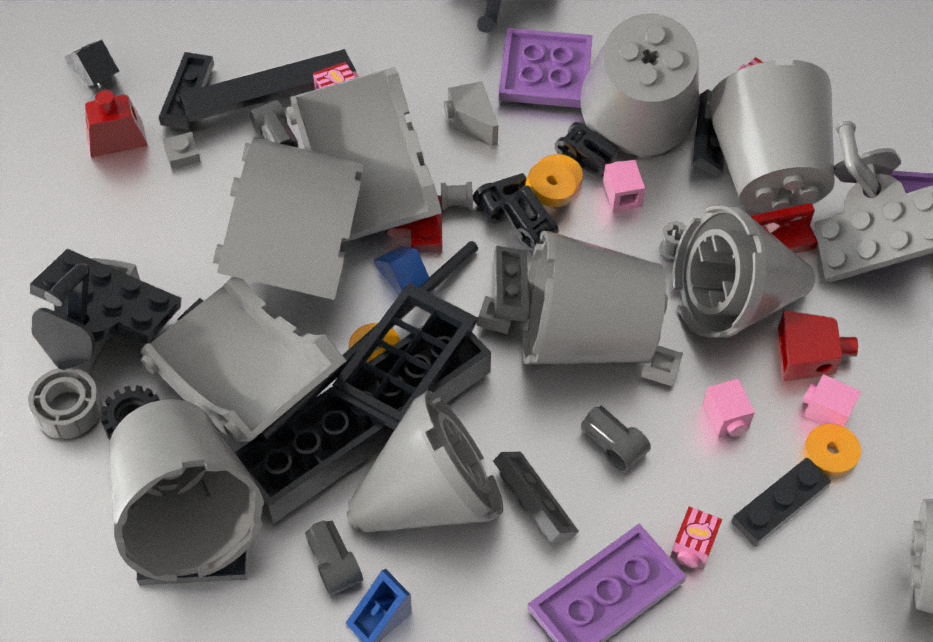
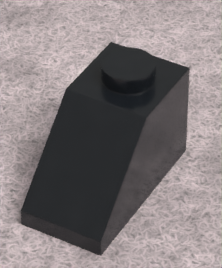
(93, 64)

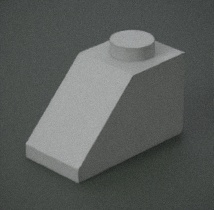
(472, 112)

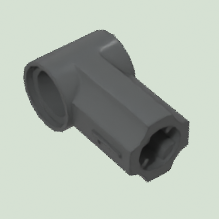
(272, 123)
(621, 444)
(335, 564)

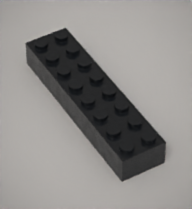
(335, 438)

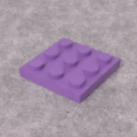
(544, 67)

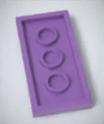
(607, 590)

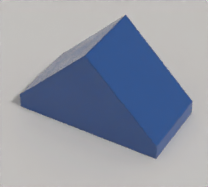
(402, 267)
(380, 609)

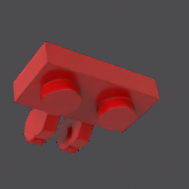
(424, 233)

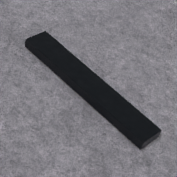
(257, 87)

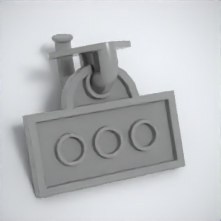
(874, 229)

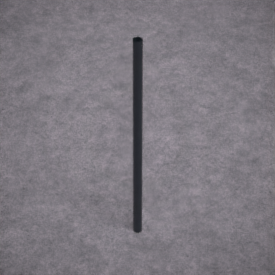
(428, 285)

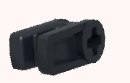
(586, 148)
(497, 193)
(532, 221)

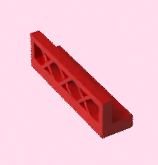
(794, 234)

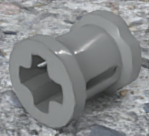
(457, 196)
(669, 242)

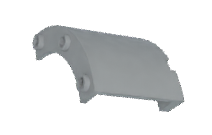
(367, 125)
(290, 218)
(240, 361)

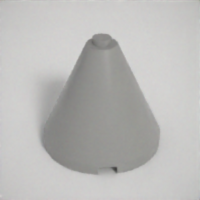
(734, 273)
(426, 475)

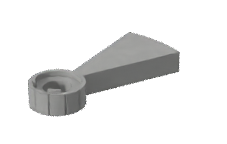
(76, 379)

